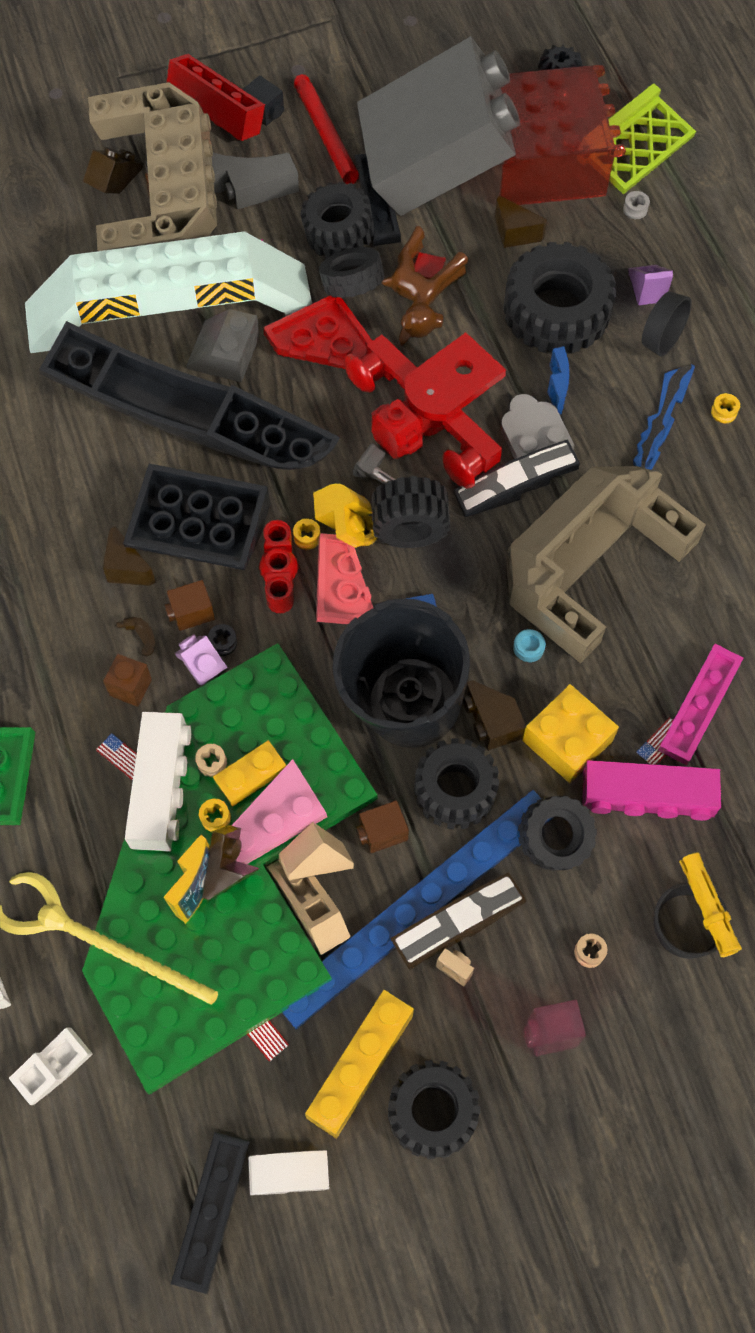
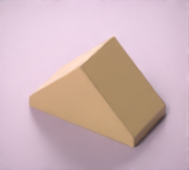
(314, 854)

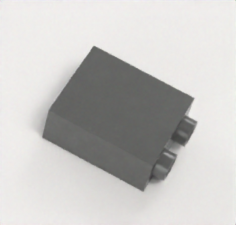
(438, 126)

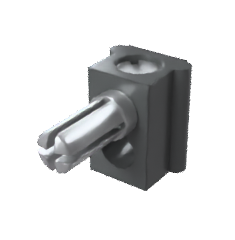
(369, 465)

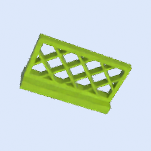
(634, 114)

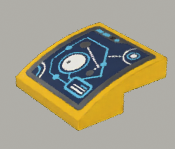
(188, 890)

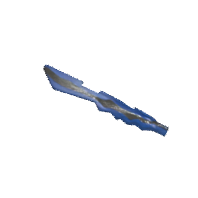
(659, 425)

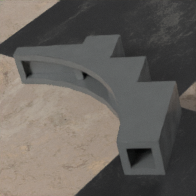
(254, 178)

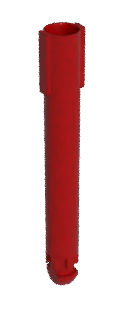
(326, 129)

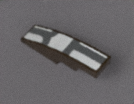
(458, 920)

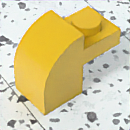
(344, 511)

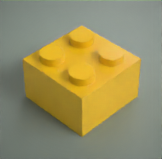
(569, 733)

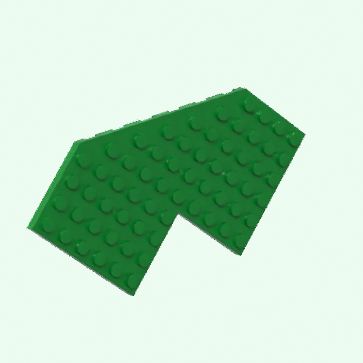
(245, 937)

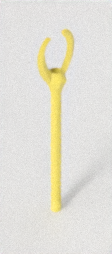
(54, 918)

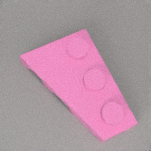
(278, 814)

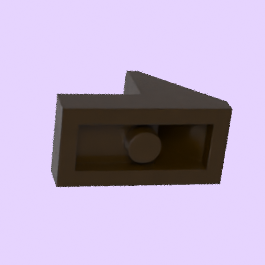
(222, 868)

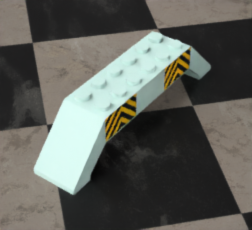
(164, 280)

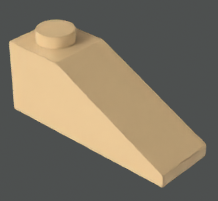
(312, 908)

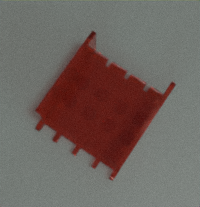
(562, 136)

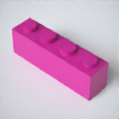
(651, 789)

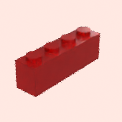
(221, 99)

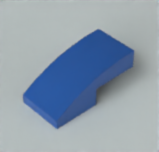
(559, 379)

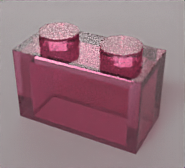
(554, 1028)

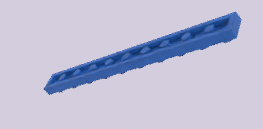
(427, 896)

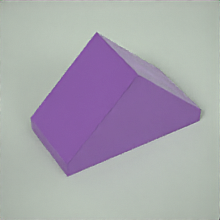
(650, 283)

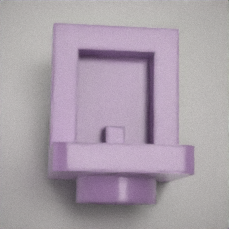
(200, 658)

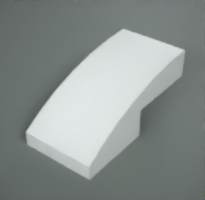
(51, 1066)
(288, 1172)

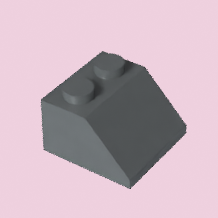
(225, 345)

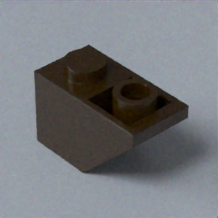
(111, 170)
(495, 715)

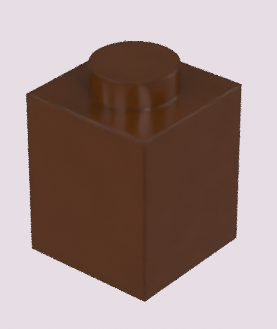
(189, 605)
(127, 680)
(382, 827)

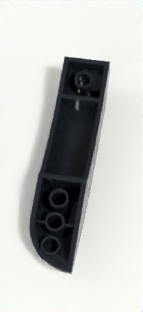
(184, 404)

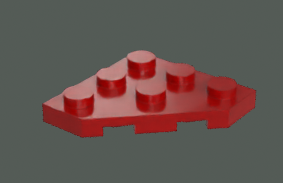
(319, 333)

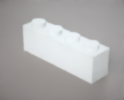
(157, 781)

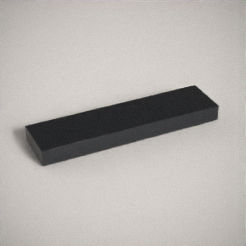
(384, 216)
(210, 1213)

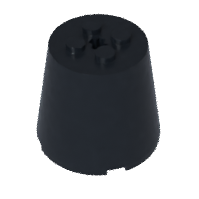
(399, 652)

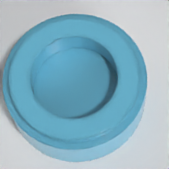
(529, 645)

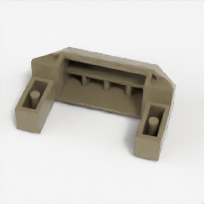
(177, 163)
(576, 534)

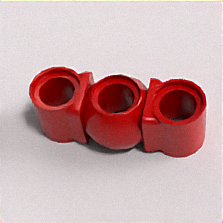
(278, 579)

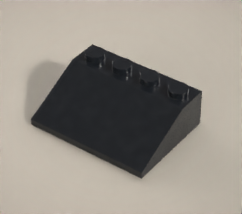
(198, 517)

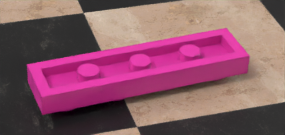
(700, 704)

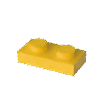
(250, 773)

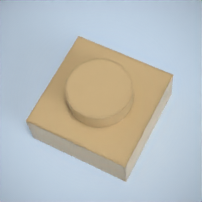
(455, 966)

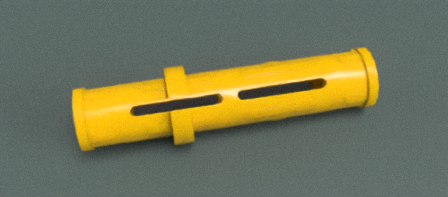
(713, 912)

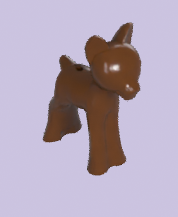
(420, 318)

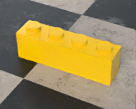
(359, 1064)

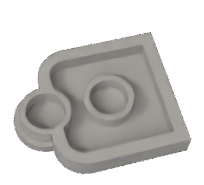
(532, 426)

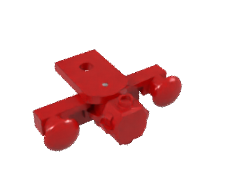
(432, 402)

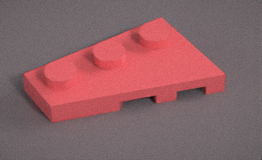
(339, 582)

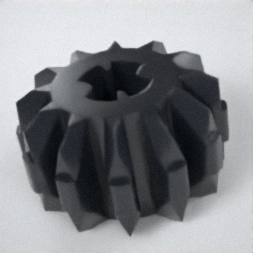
(559, 58)

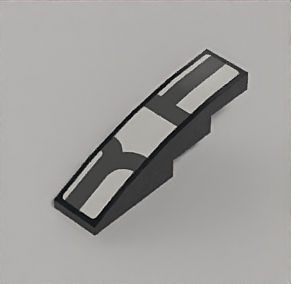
(516, 477)

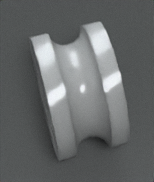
(631, 200)

